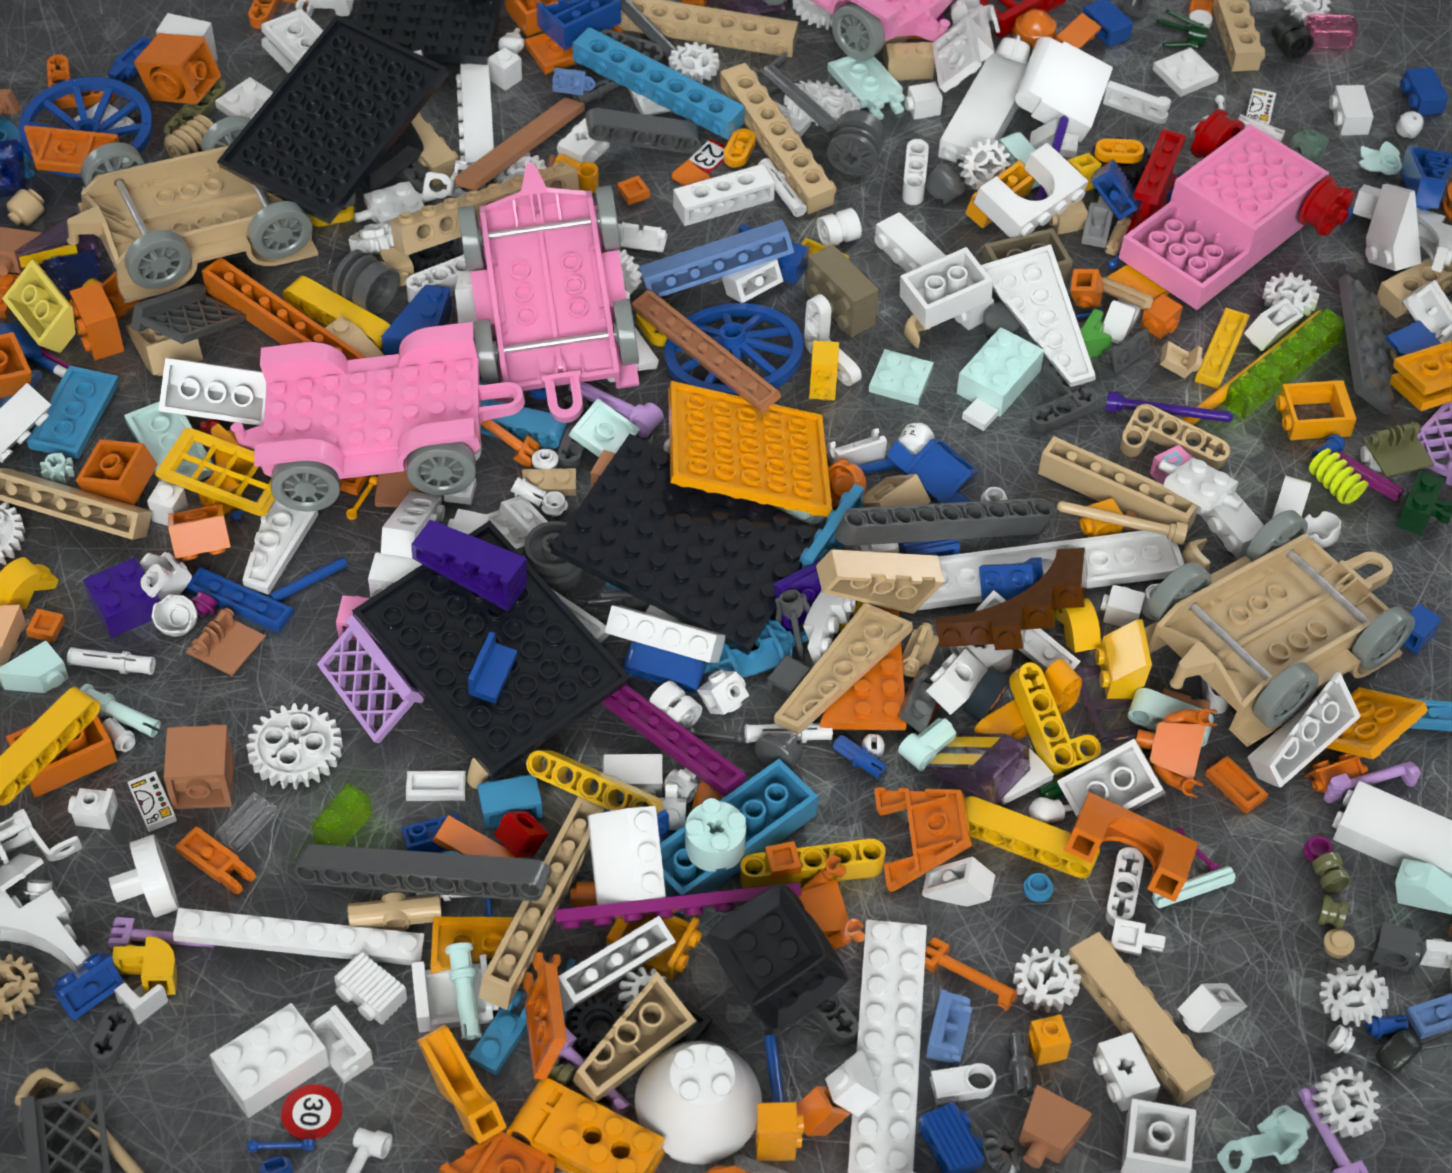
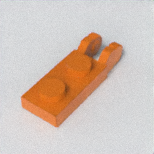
(214, 859)

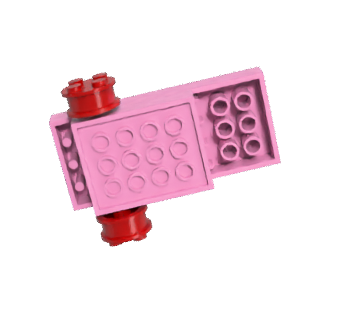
(1232, 210)

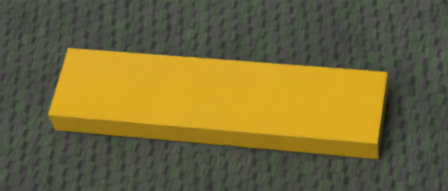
(1222, 348)

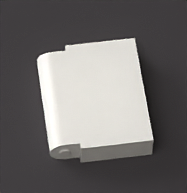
(1063, 83)

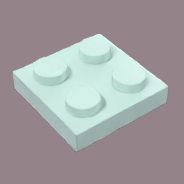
(901, 377)
(602, 429)

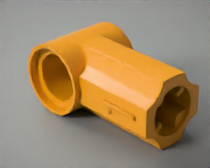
(586, 172)

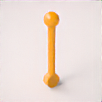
(352, 512)

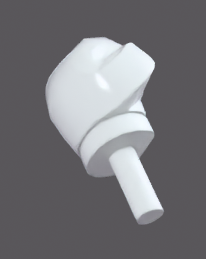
(512, 41)
(1048, 810)

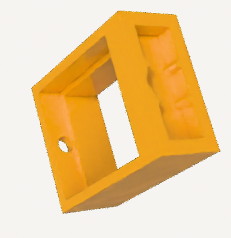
(1316, 393)

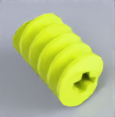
(1337, 477)

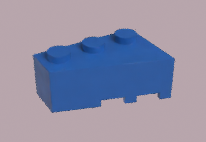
(427, 309)

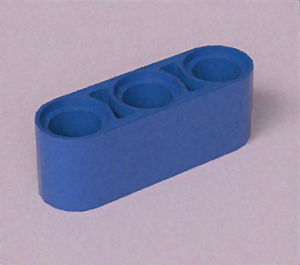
(663, 666)

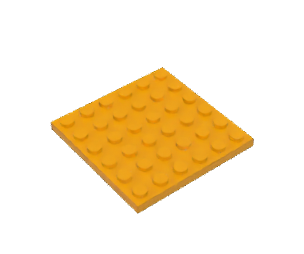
(750, 455)

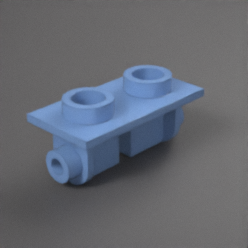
(571, 81)

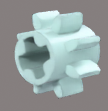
(57, 468)

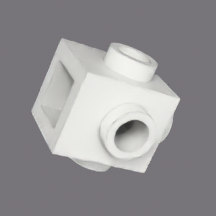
(723, 692)

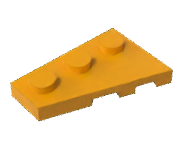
(482, 932)

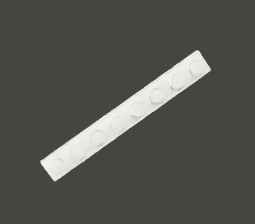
(297, 936)

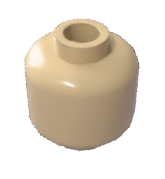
(25, 207)

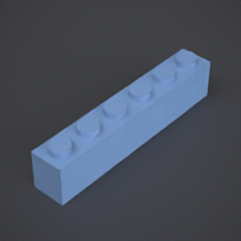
(717, 259)

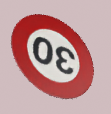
(311, 1112)

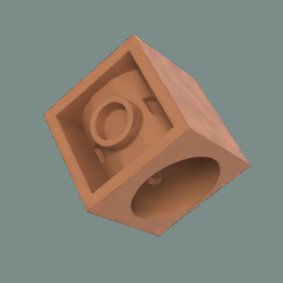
(199, 766)

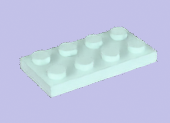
(160, 432)

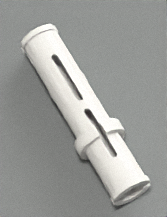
(784, 190)
(123, 662)
(812, 732)

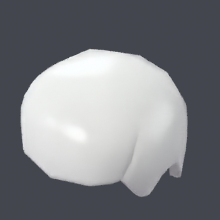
(1324, 528)
(174, 615)

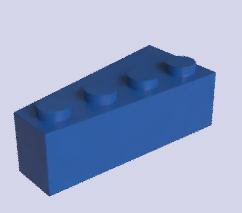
(1426, 174)

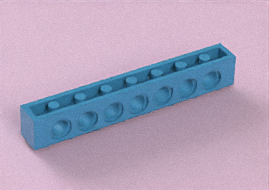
(658, 83)

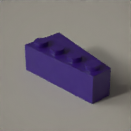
(472, 563)

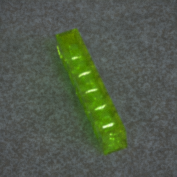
(1284, 363)

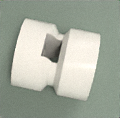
(840, 227)
(676, 705)

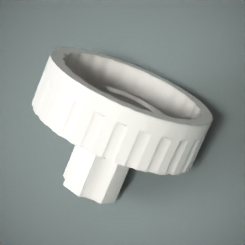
(148, 878)

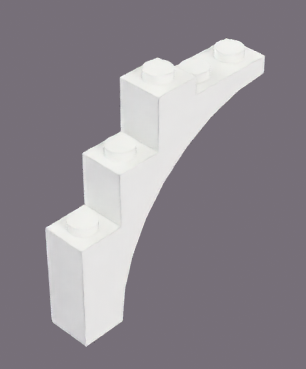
(1433, 234)
(42, 925)

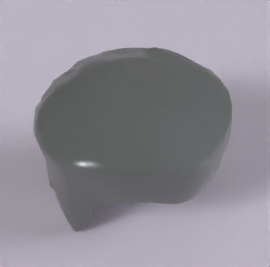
(945, 183)
(998, 316)
(770, 748)

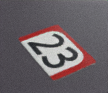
(709, 156)

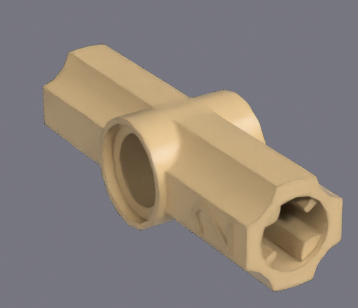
(395, 911)

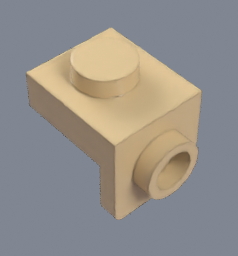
(1180, 360)

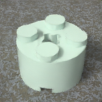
(715, 835)

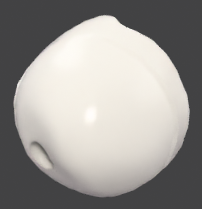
(1409, 124)

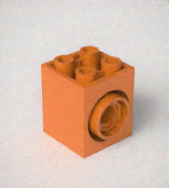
(177, 68)

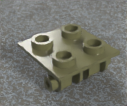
(1398, 449)

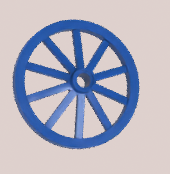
(75, 86)
(739, 340)

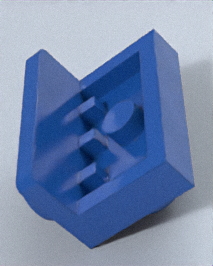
(88, 985)

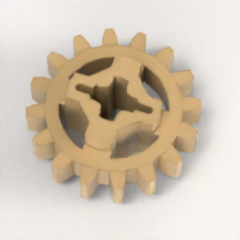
(13, 990)

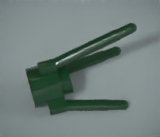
(1196, 32)

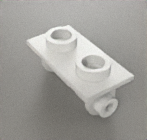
(647, 239)

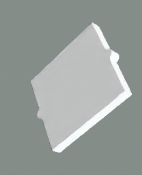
(17, 869)

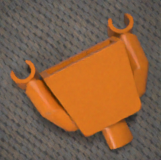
(1177, 747)
(825, 905)

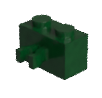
(1424, 503)

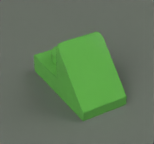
(1093, 335)

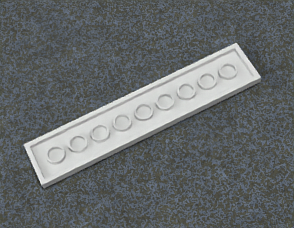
(1109, 558)
(890, 1038)

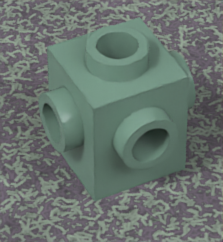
(1309, 144)

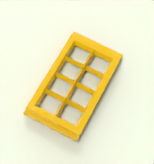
(179, 452)

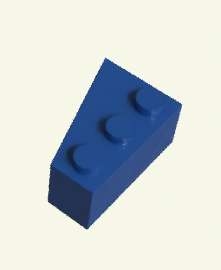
(569, 19)

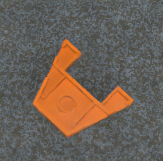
(936, 829)

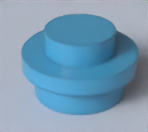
(1038, 887)

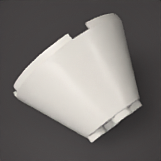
(698, 1101)

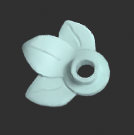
(1384, 160)

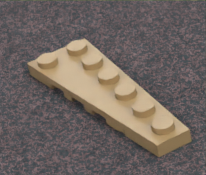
(850, 656)

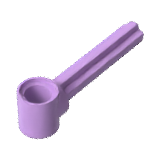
(645, 416)

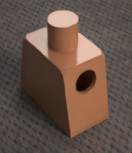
(10, 241)
(1051, 1127)

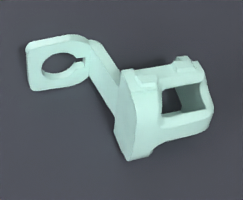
(1280, 1136)

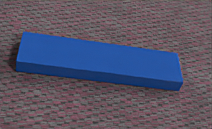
(241, 600)

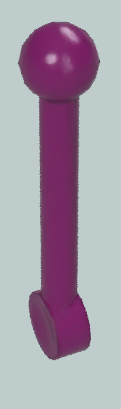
(54, 358)
(1211, 865)

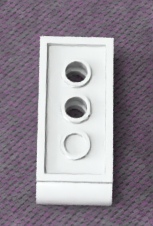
(289, 37)

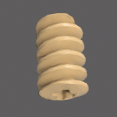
(188, 137)

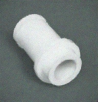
(527, 490)
(123, 739)

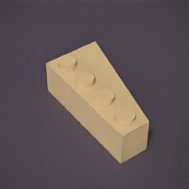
(881, 578)
(642, 1033)

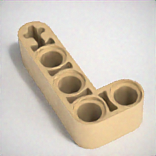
(1182, 430)

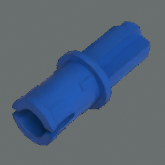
(859, 756)

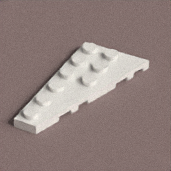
(1039, 300)

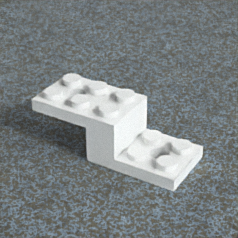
(963, 48)

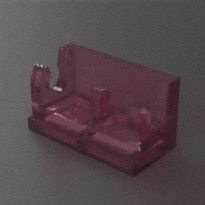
(1332, 30)

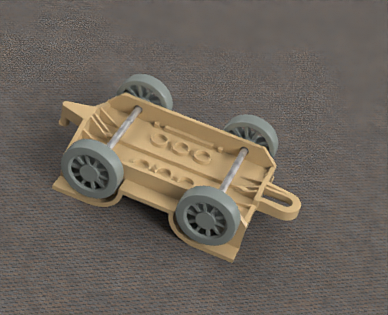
(182, 212)
(1276, 624)

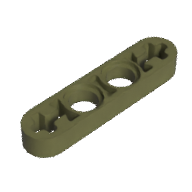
(193, 110)

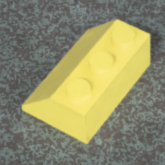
(41, 308)

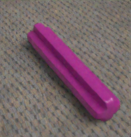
(1374, 479)

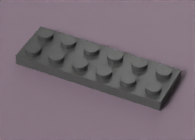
(1366, 344)

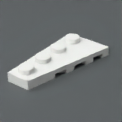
(275, 545)

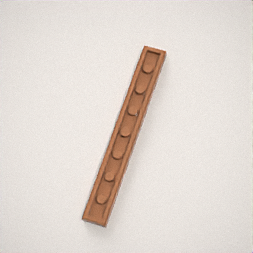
(519, 144)
(706, 351)

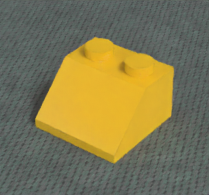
(1124, 661)

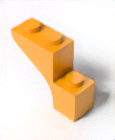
(240, 466)
(460, 1085)

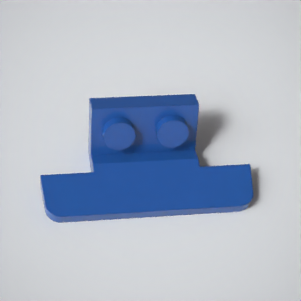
(938, 468)

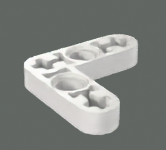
(818, 329)

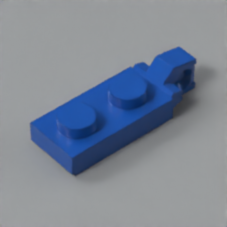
(124, 63)

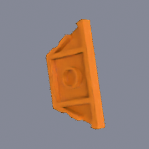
(63, 148)
(501, 1155)

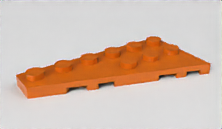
(873, 699)

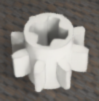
(686, 783)

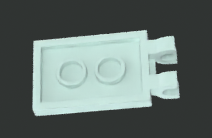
(868, 83)

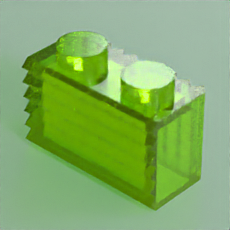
(342, 817)

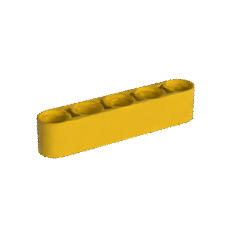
(327, 306)
(45, 741)
(582, 779)
(1024, 837)
(852, 852)

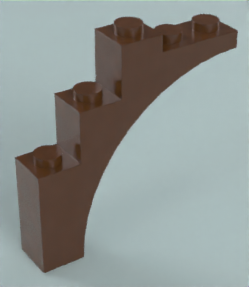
(1034, 608)

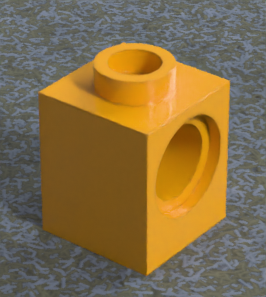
(1100, 528)
(1049, 1040)

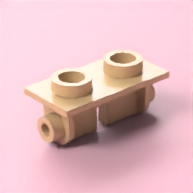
(919, 649)

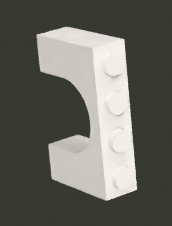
(1022, 216)

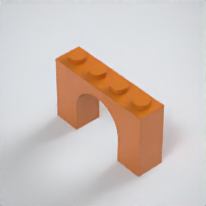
(1165, 849)

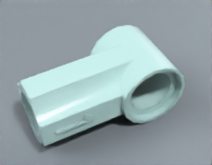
(924, 747)

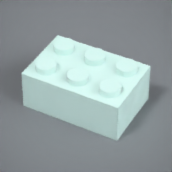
(1000, 370)

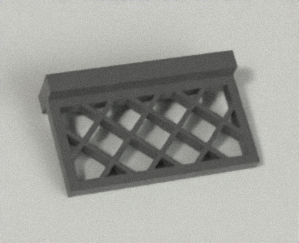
(184, 312)
(37, 1141)

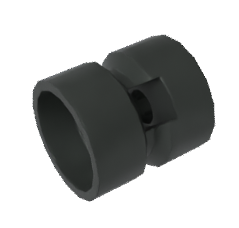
(1292, 36)

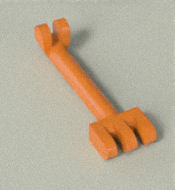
(524, 448)
(940, 957)

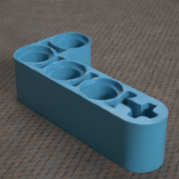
(530, 422)

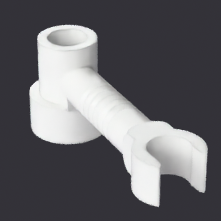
(369, 1144)

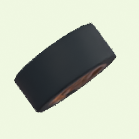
(986, 694)

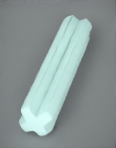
(1199, 885)

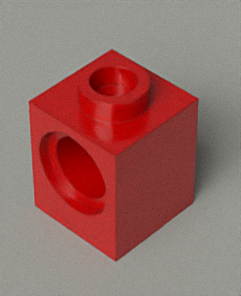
(521, 833)

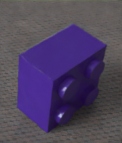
(120, 598)

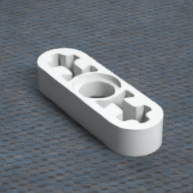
(1133, 878)

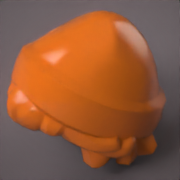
(1034, 25)
(843, 477)

